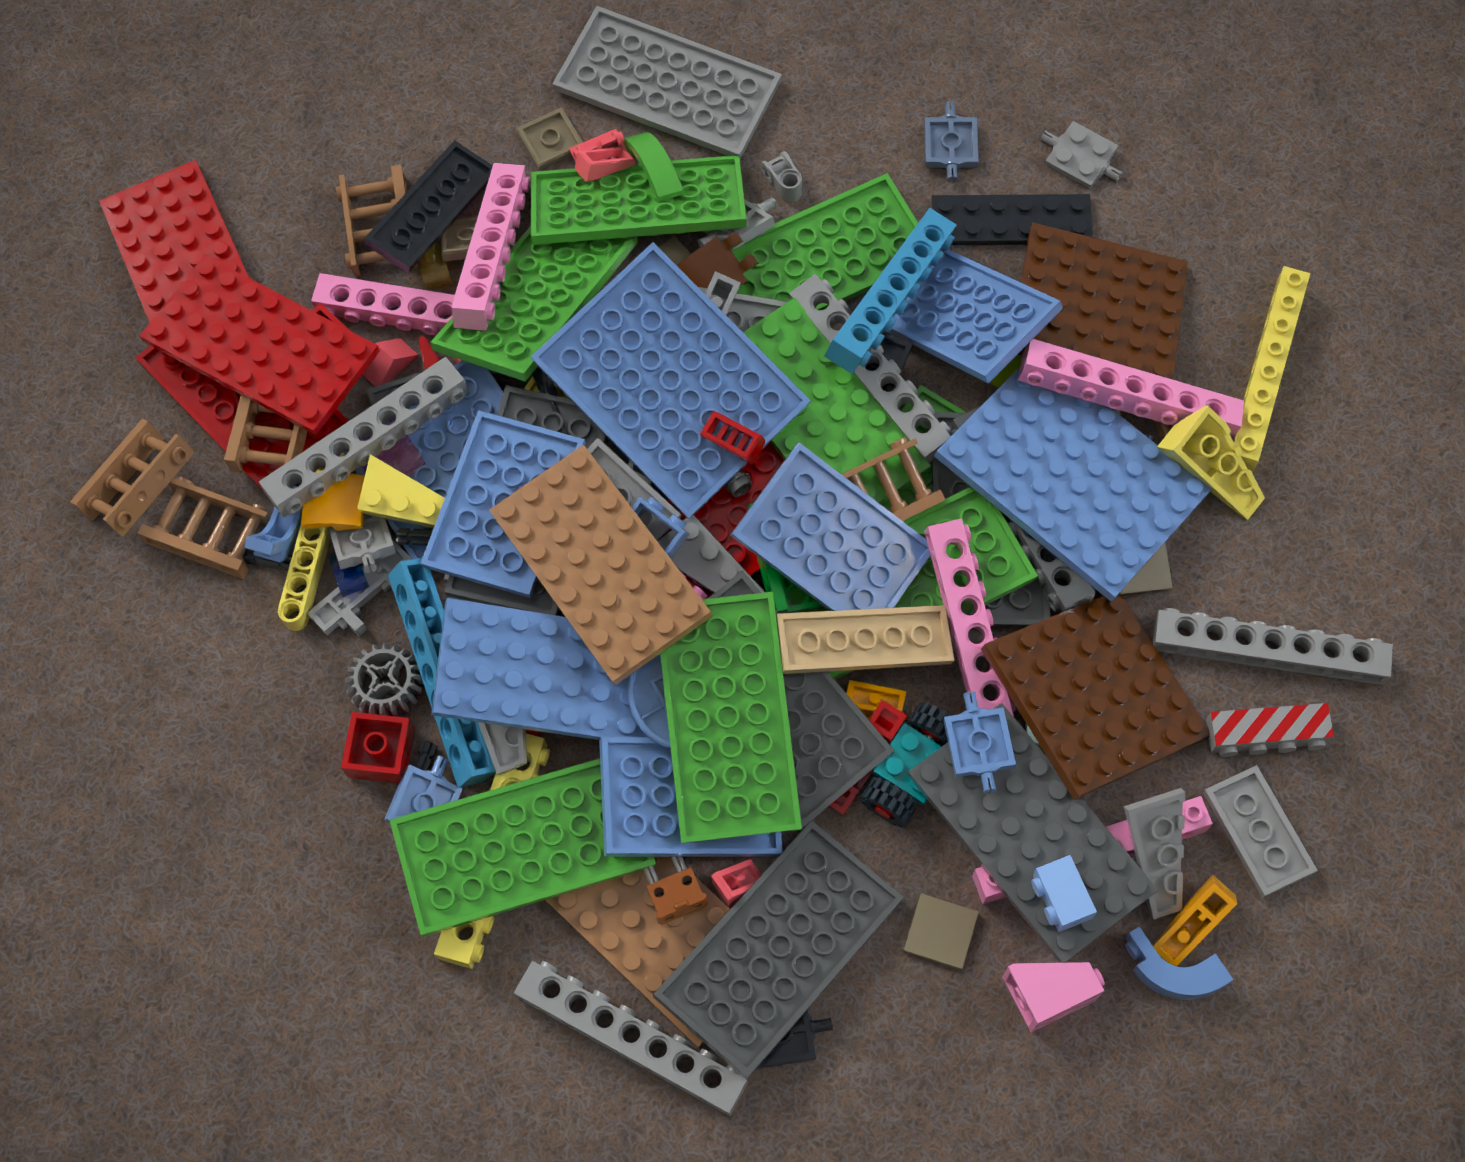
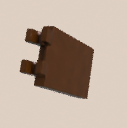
(717, 257)

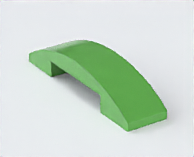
(656, 164)

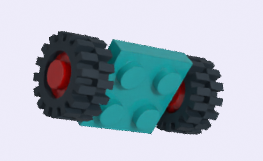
(893, 792)

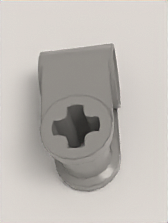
(781, 174)

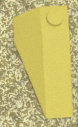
(1208, 452)

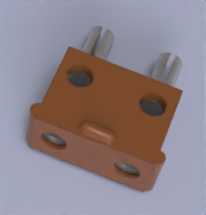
(677, 897)

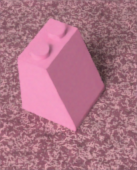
(1052, 989)

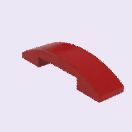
(887, 722)

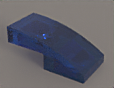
(349, 579)

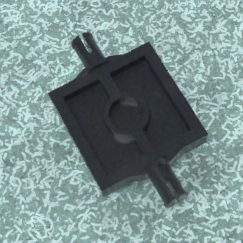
(798, 1042)

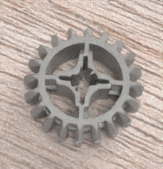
(397, 659)

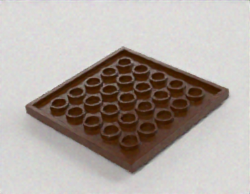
(1113, 298)
(1095, 694)

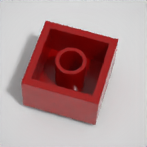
(377, 747)

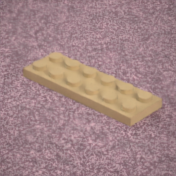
(864, 639)

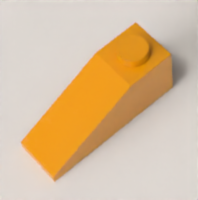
(1195, 921)

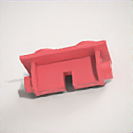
(607, 140)

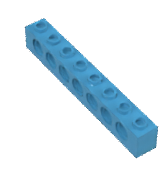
(889, 292)
(423, 622)

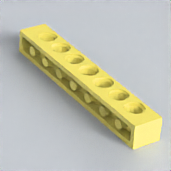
(1270, 363)
(469, 951)

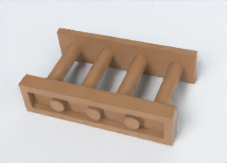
(394, 184)
(245, 428)
(120, 467)
(924, 498)
(207, 553)

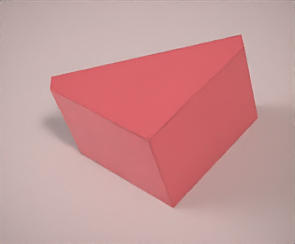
(389, 362)
(735, 881)

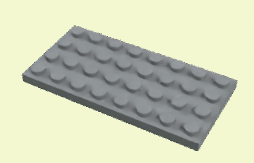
(667, 82)

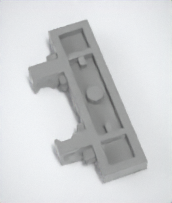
(343, 611)

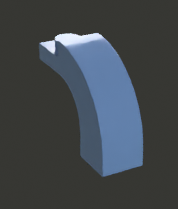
(278, 536)
(1175, 981)

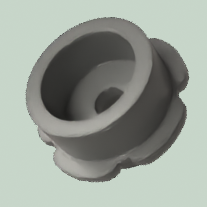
(739, 484)

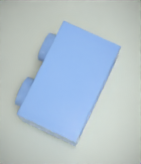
(1063, 894)

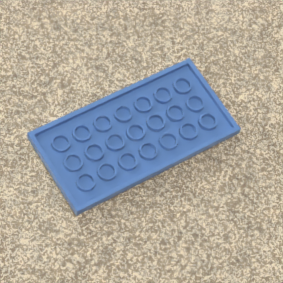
(525, 674)

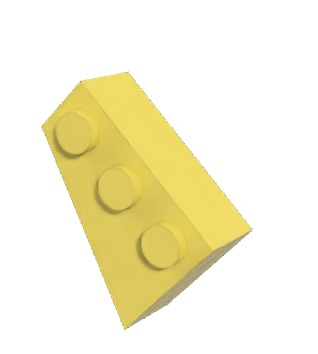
(397, 497)

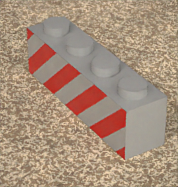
(1269, 729)

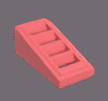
(602, 162)

